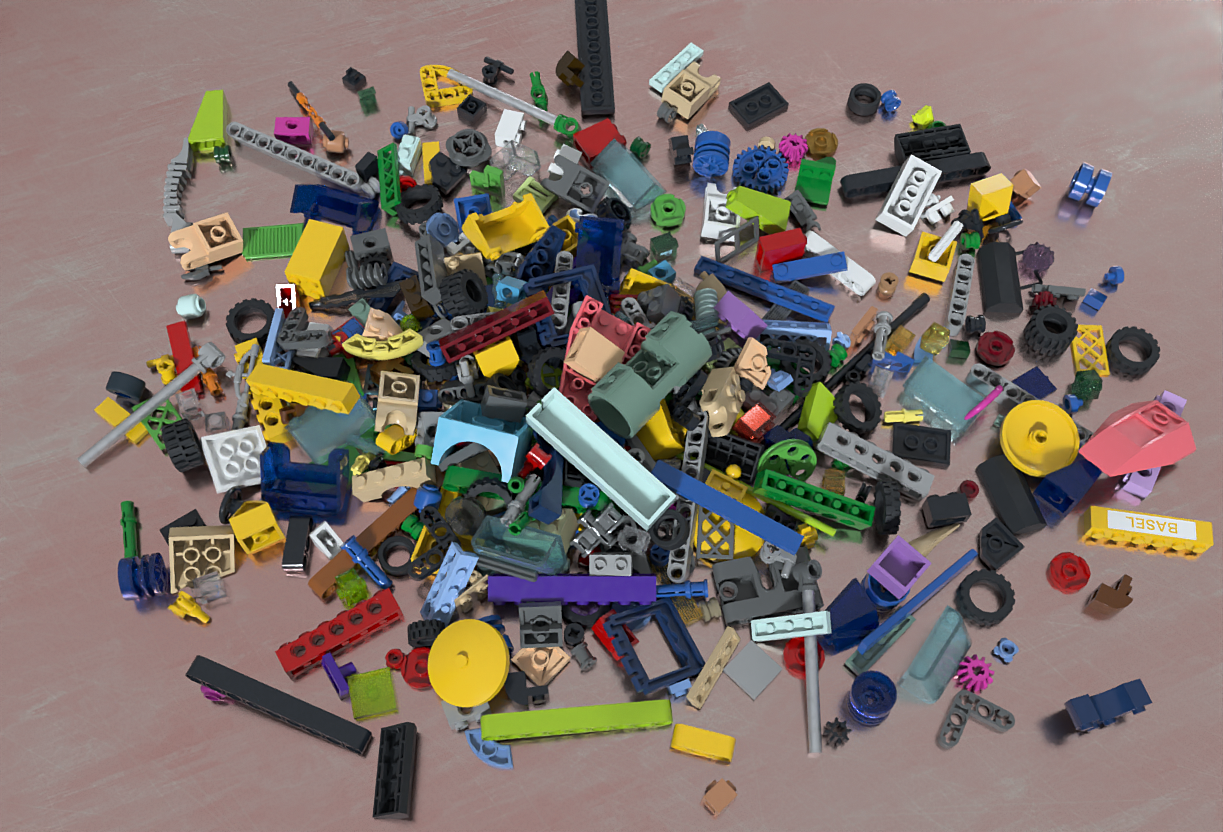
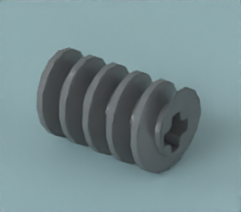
(368, 277)

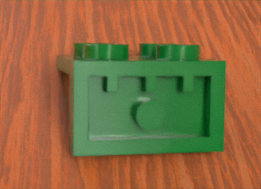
(815, 181)

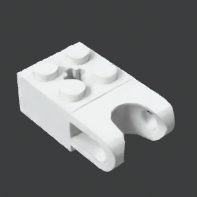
(717, 219)

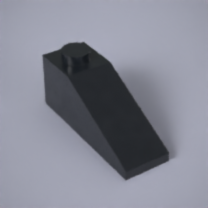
(327, 367)

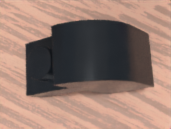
(680, 149)
(526, 343)
(519, 694)

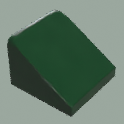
(959, 348)

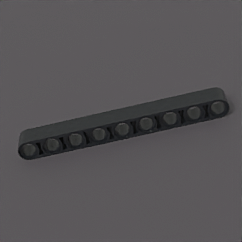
(883, 179)
(279, 704)

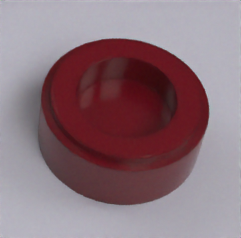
(970, 488)

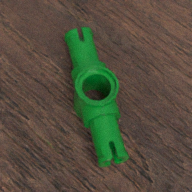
(538, 89)

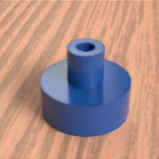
(398, 129)
(1115, 275)
(1071, 403)

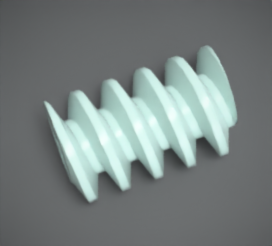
(704, 303)

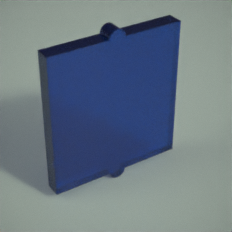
(1035, 383)

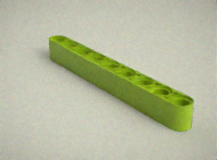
(576, 720)

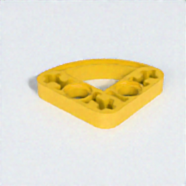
(440, 70)

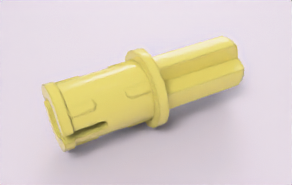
(903, 416)
(361, 463)

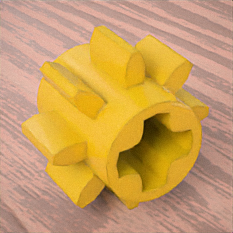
(809, 533)

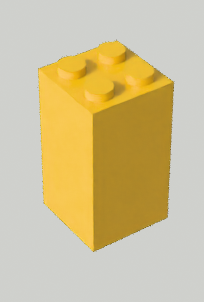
(317, 259)

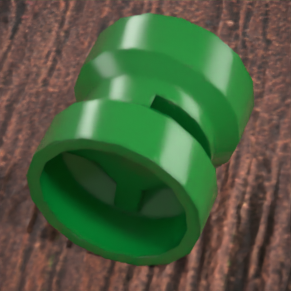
(413, 526)

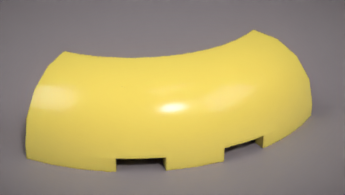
(384, 350)

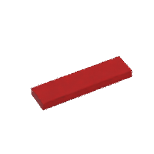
(183, 352)

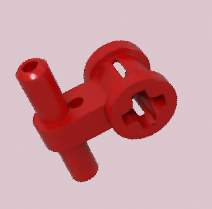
(535, 458)

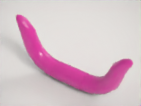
(985, 402)

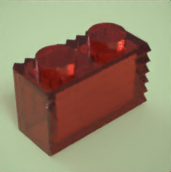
(755, 422)

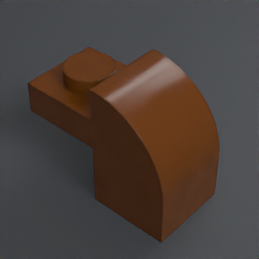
(392, 365)
(1112, 600)

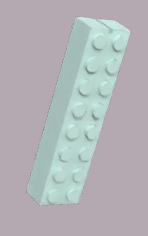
(600, 459)

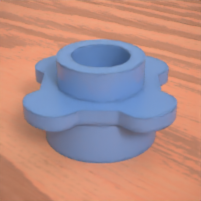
(1012, 649)

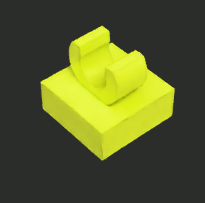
(923, 117)

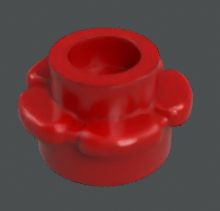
(390, 658)

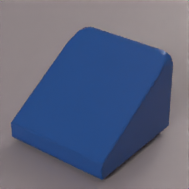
(1095, 299)

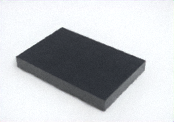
(758, 105)
(921, 444)

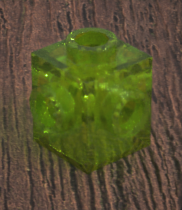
(351, 587)

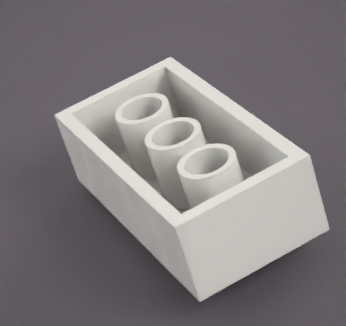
(908, 195)

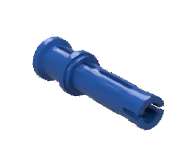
(361, 556)
(685, 589)

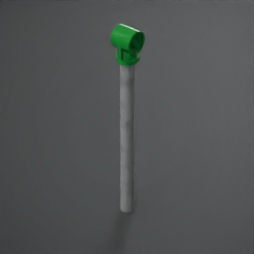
(560, 123)

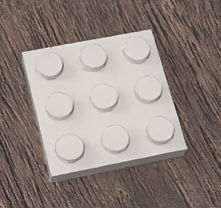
(234, 457)

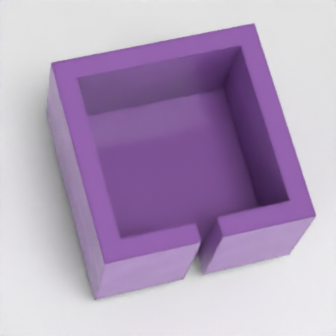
(739, 317)
(899, 567)

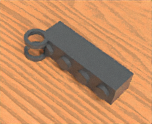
(431, 271)

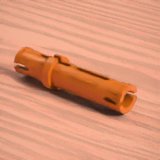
(209, 377)

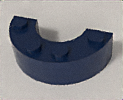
(1105, 707)

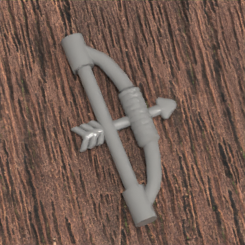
(244, 398)

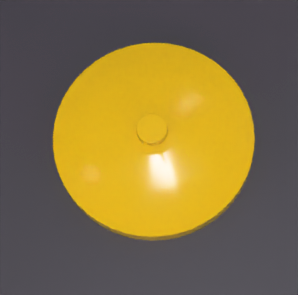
(1039, 438)
(745, 542)
(468, 663)

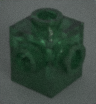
(1087, 385)

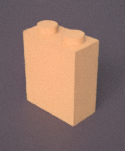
(593, 354)

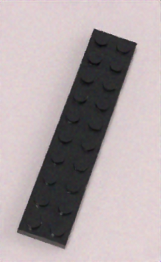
(595, 54)

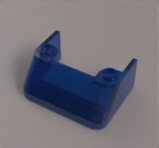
(334, 204)

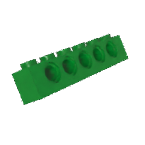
(813, 499)

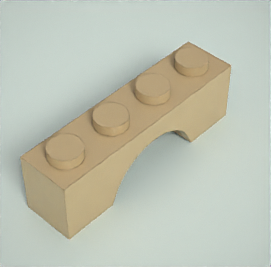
(413, 473)

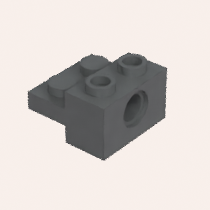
(540, 624)

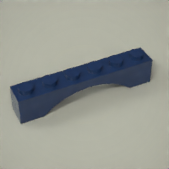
(547, 501)

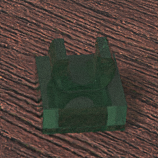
(367, 94)

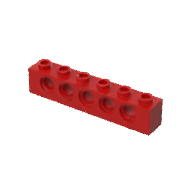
(333, 643)

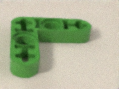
(420, 452)

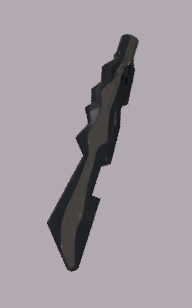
(382, 291)

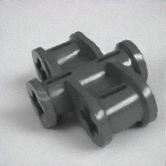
(631, 251)
(504, 264)
(597, 529)

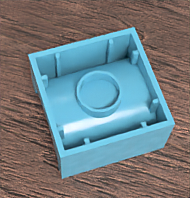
(465, 423)

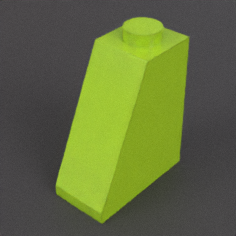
(817, 411)

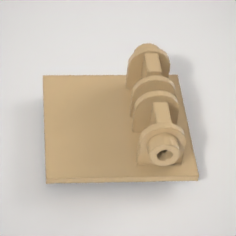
(468, 261)
(477, 591)

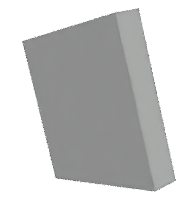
(752, 669)

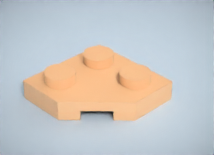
(380, 326)
(753, 363)
(540, 663)

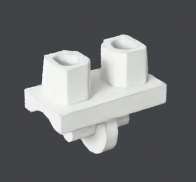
(932, 213)
(464, 247)

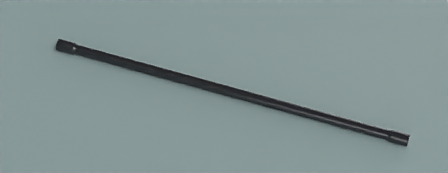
(915, 306)

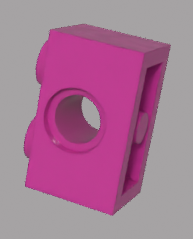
(294, 130)

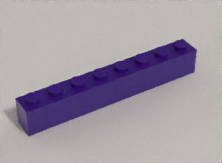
(573, 588)

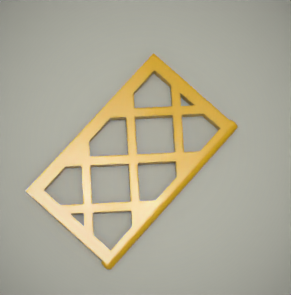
(1077, 357)

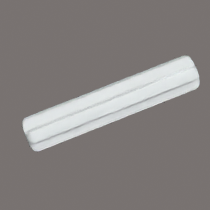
(945, 241)

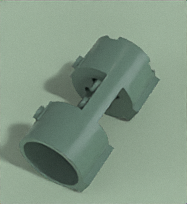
(633, 391)

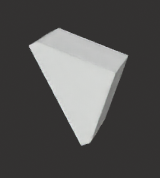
(326, 540)

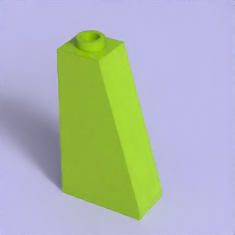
(210, 123)
(771, 210)

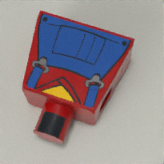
(342, 334)

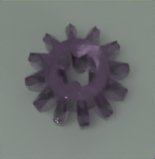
(1038, 257)

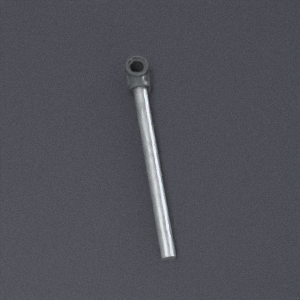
(807, 575)

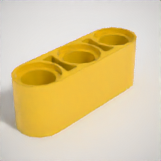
(394, 440)
(703, 742)

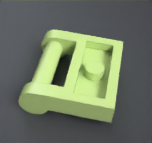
(541, 200)

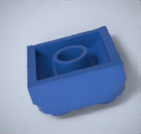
(467, 205)

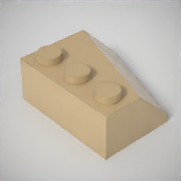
(199, 552)

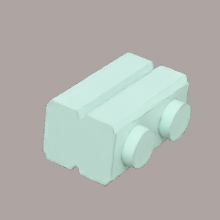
(408, 154)

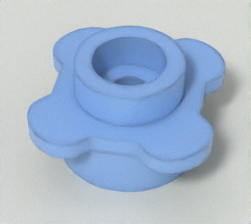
(842, 339)

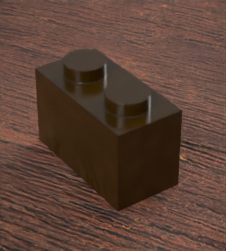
(417, 304)

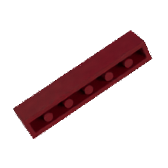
(496, 326)

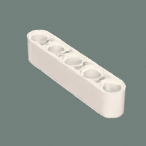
(855, 278)

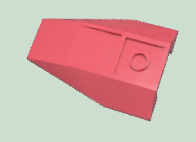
(623, 335)
(1139, 439)

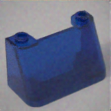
(600, 245)

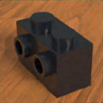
(946, 509)

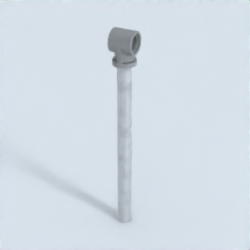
(208, 357)

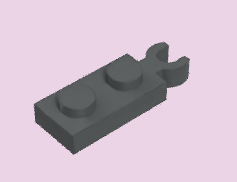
(802, 211)
(1071, 292)

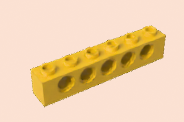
(275, 432)

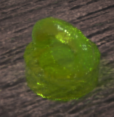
(413, 323)

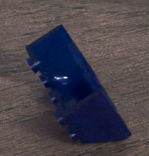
(303, 486)

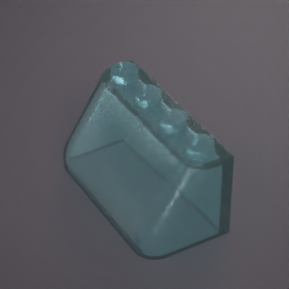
(627, 176)
(943, 393)
(323, 430)
(529, 549)
(937, 657)

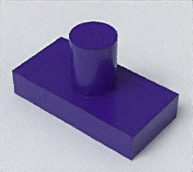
(338, 675)

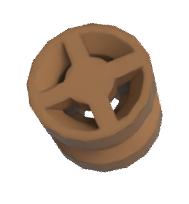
(886, 288)

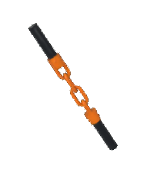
(318, 120)

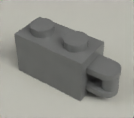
(505, 404)

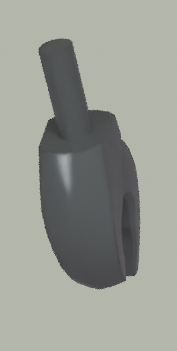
(200, 272)

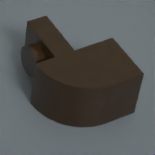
(568, 69)

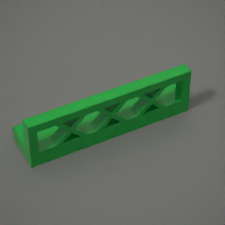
(389, 178)

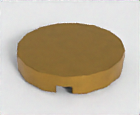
(821, 143)

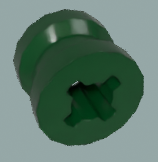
(640, 147)
(223, 154)

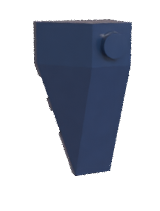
(543, 255)

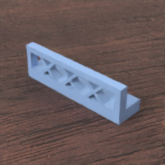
(798, 329)
(271, 353)
(450, 585)

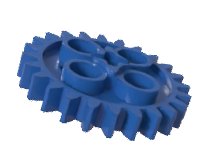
(768, 177)

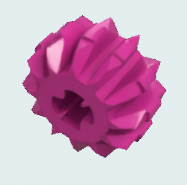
(793, 147)
(967, 671)

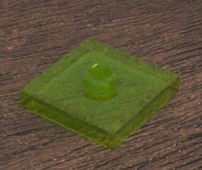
(372, 693)

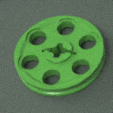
(793, 459)

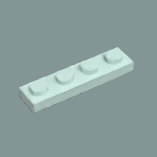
(675, 66)
(791, 626)

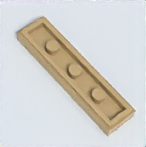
(713, 667)

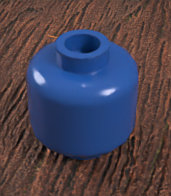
(427, 496)

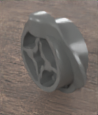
(470, 154)

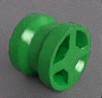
(970, 240)
(837, 354)

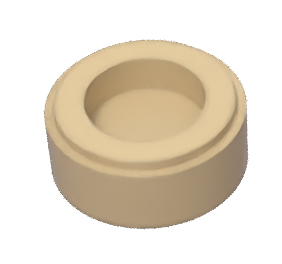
(767, 142)

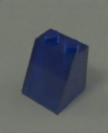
(1068, 485)
(851, 617)

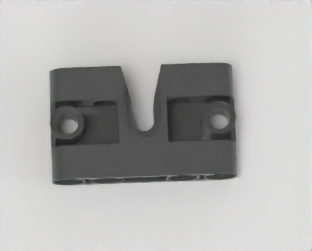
(751, 598)

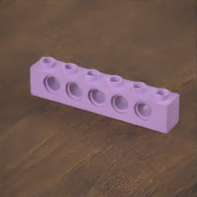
(1143, 485)

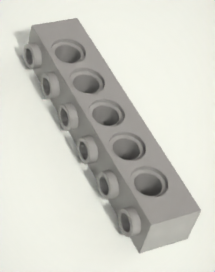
(864, 462)

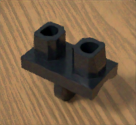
(780, 517)

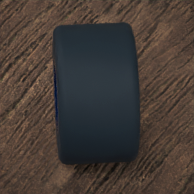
(125, 385)

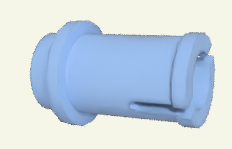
(400, 491)

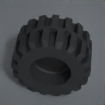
(463, 293)
(1056, 319)
(183, 445)

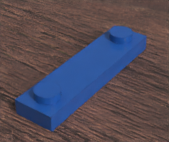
(809, 267)

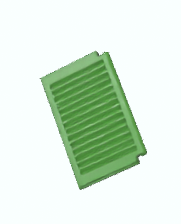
(271, 240)

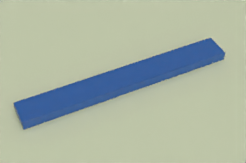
(766, 289)
(727, 508)
(919, 599)

